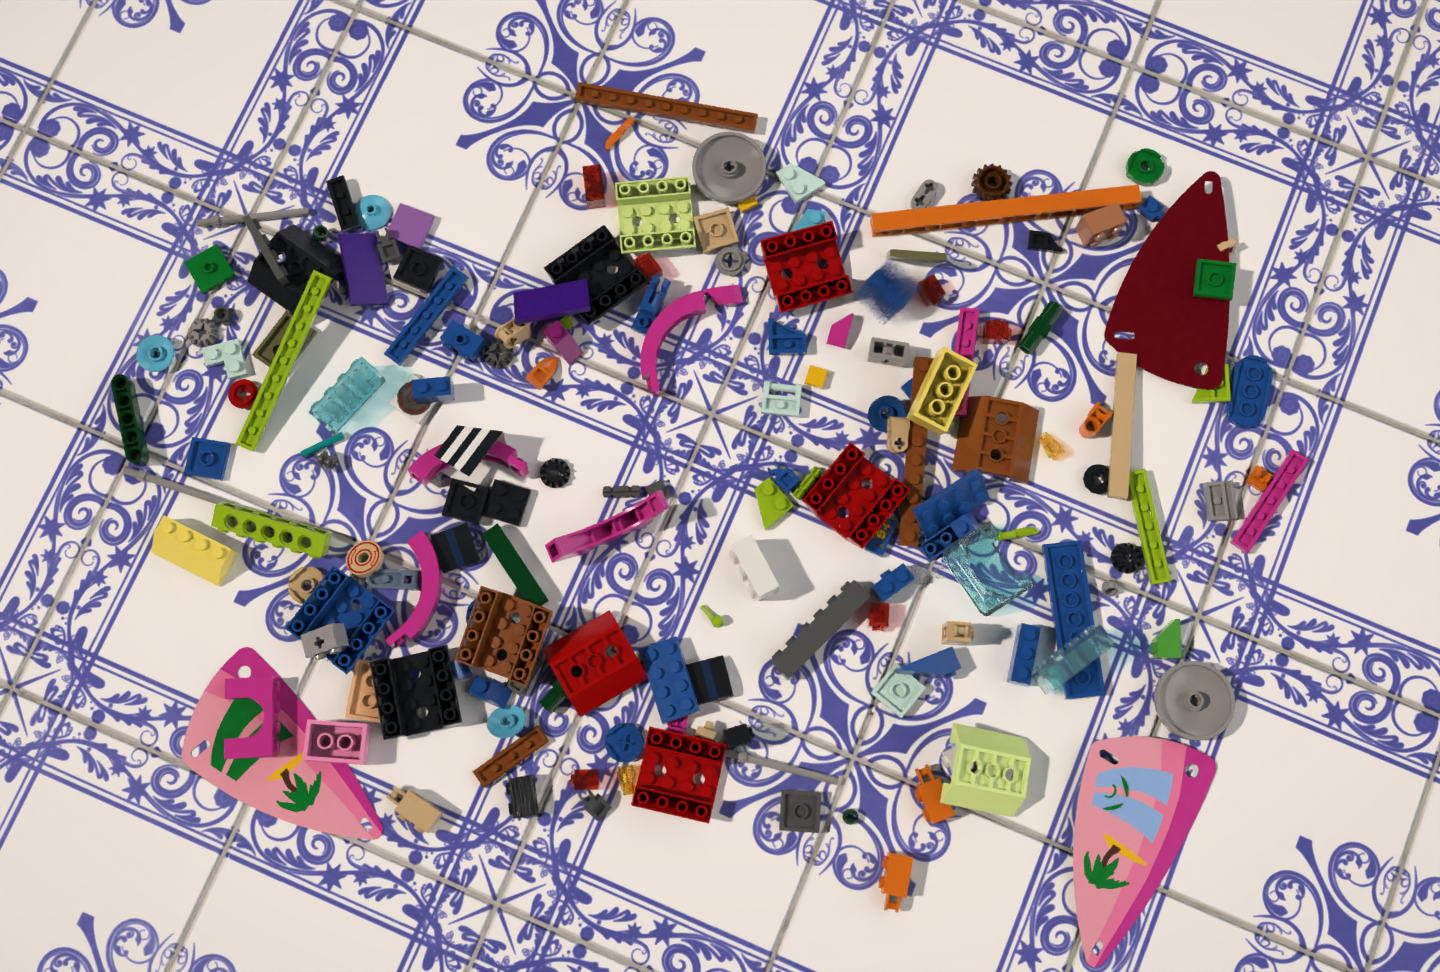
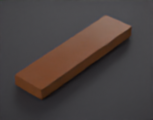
(511, 756)

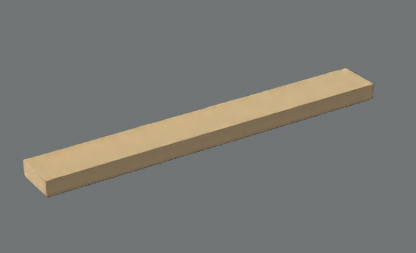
(1122, 426)

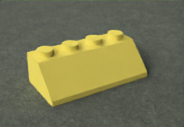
(192, 551)

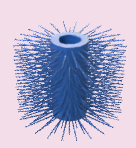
(887, 291)

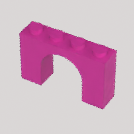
(265, 741)

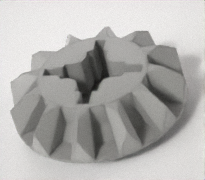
(736, 255)
(206, 339)

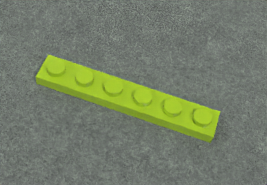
(1148, 528)

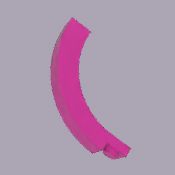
(664, 323)
(428, 465)
(430, 591)

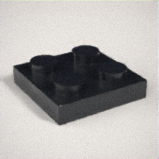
(418, 269)
(464, 503)
(507, 503)

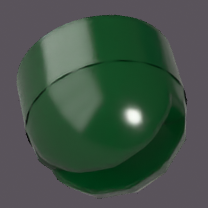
(319, 230)
(849, 821)

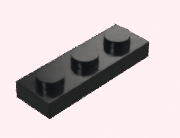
(343, 204)

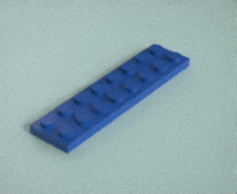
(1072, 610)

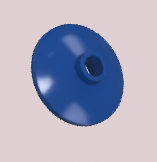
(877, 418)

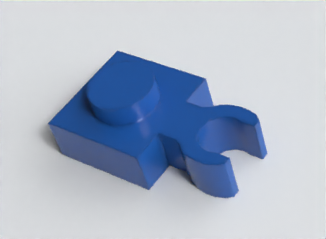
(1151, 209)
(785, 479)

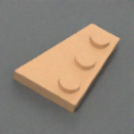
(362, 697)

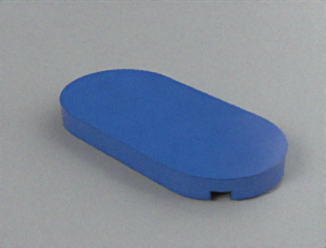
(1249, 392)

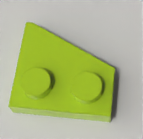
(771, 502)

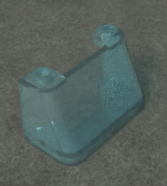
(984, 571)

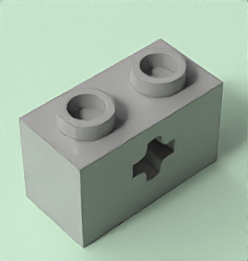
(888, 352)
(324, 641)

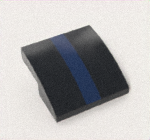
(455, 547)
(710, 680)

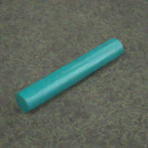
(323, 444)

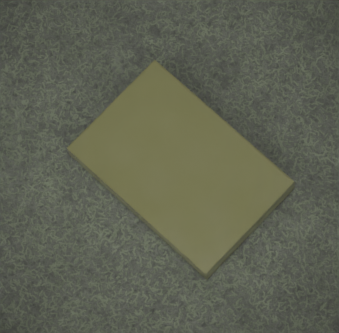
(916, 256)
(267, 349)

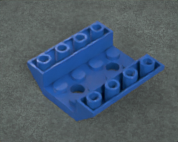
(333, 604)

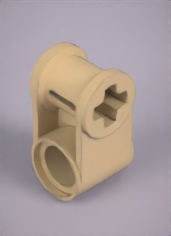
(513, 333)
(897, 431)

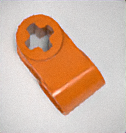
(1096, 418)

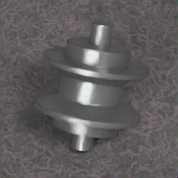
(327, 461)

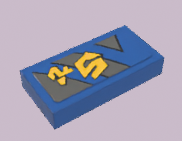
(880, 540)

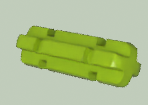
(807, 482)

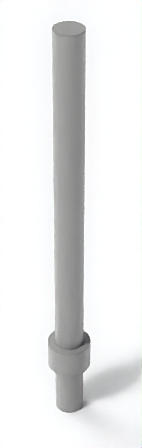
(216, 221)
(144, 476)
(743, 757)

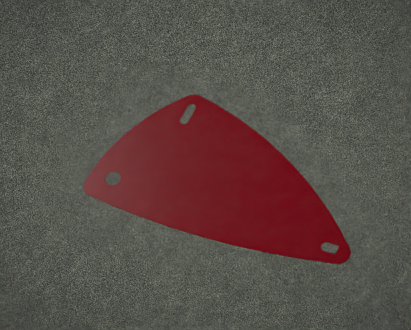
(1157, 293)

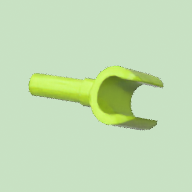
(566, 322)
(716, 621)

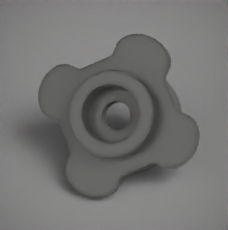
(219, 311)

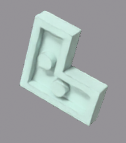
(228, 353)

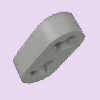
(927, 198)

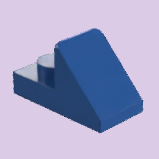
(490, 692)

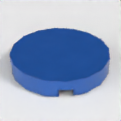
(624, 742)

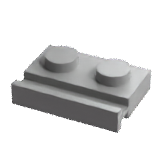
(1220, 500)

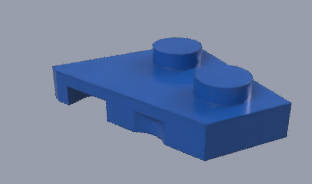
(785, 340)

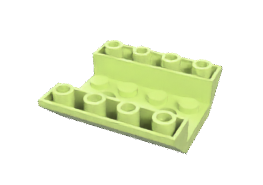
(654, 204)
(988, 786)

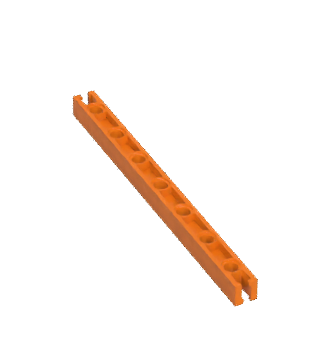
(1002, 211)

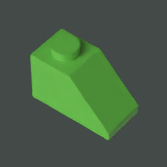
(1167, 642)

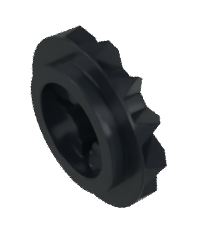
(559, 480)
(1089, 481)
(1117, 558)

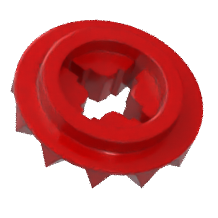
(239, 387)

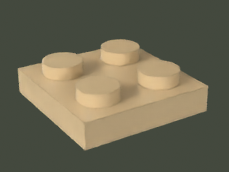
(716, 230)

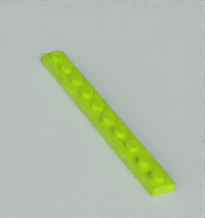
(284, 361)

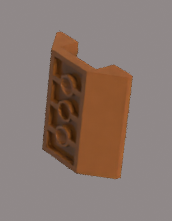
(982, 433)
(493, 630)

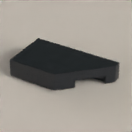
(1042, 242)

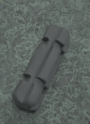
(621, 491)

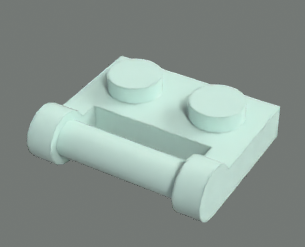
(779, 404)

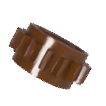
(991, 174)

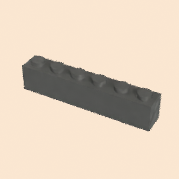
(816, 633)

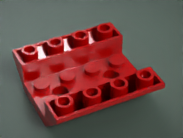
(800, 254)
(843, 488)
(601, 675)
(683, 759)

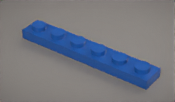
(426, 316)

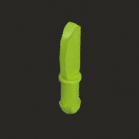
(1021, 532)

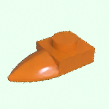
(542, 372)

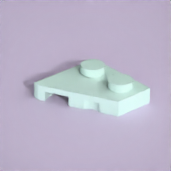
(798, 182)

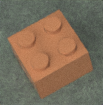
(1101, 225)

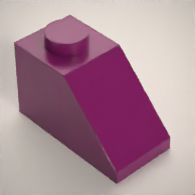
(562, 342)

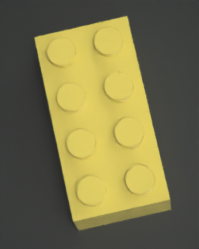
(942, 391)

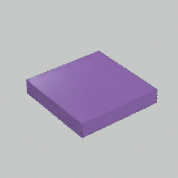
(410, 226)

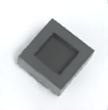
(659, 485)

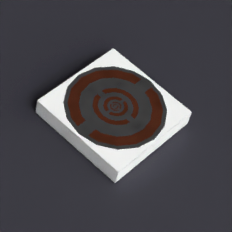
(405, 403)

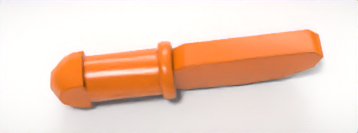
(619, 132)

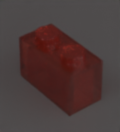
(594, 186)

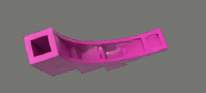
(608, 530)

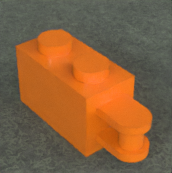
(930, 794)
(895, 878)

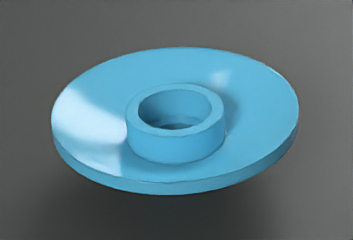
(376, 219)
(149, 348)
(506, 722)

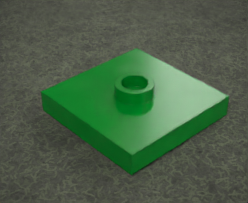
(210, 269)
(1214, 279)

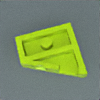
(1217, 395)

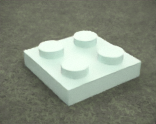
(898, 691)

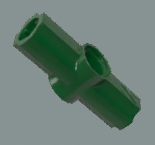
(1040, 327)
(557, 695)

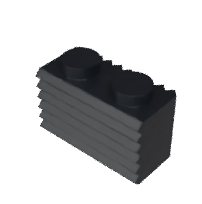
(738, 735)
(523, 796)

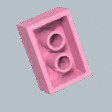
(336, 742)

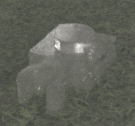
(924, 574)

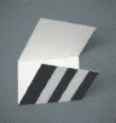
(465, 452)

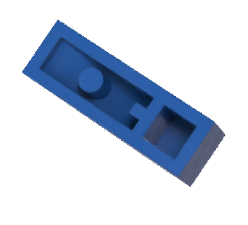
(934, 666)

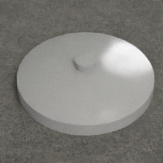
(729, 167)
(1194, 700)

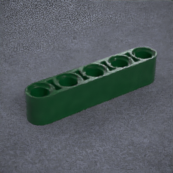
(124, 413)
(514, 565)

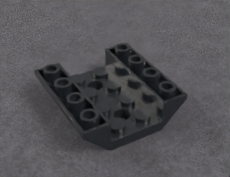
(302, 257)
(591, 261)
(401, 696)

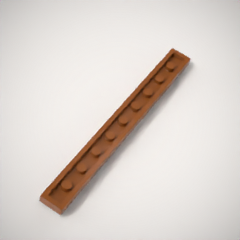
(666, 107)
(914, 463)

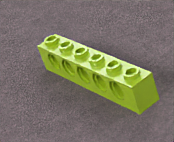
(224, 522)

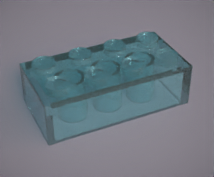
(347, 395)
(1071, 660)

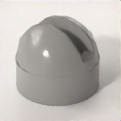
(1109, 588)

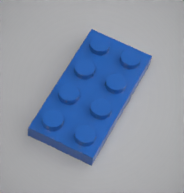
(951, 503)
(669, 680)

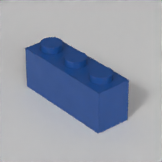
(1023, 654)

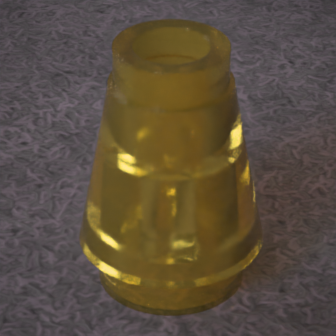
(1051, 446)
(626, 776)

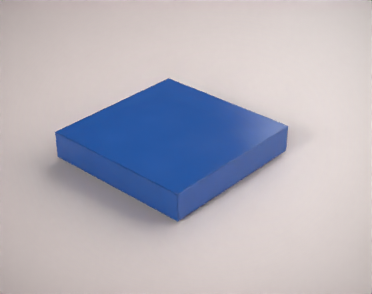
(207, 458)

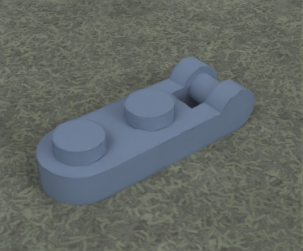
(394, 579)

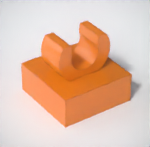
(1259, 478)

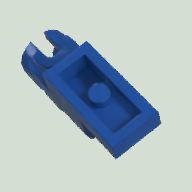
(650, 305)

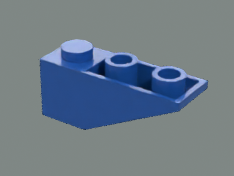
(949, 535)

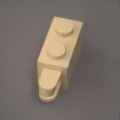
(957, 633)
(415, 809)

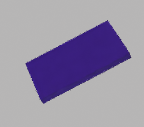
(363, 269)
(551, 301)

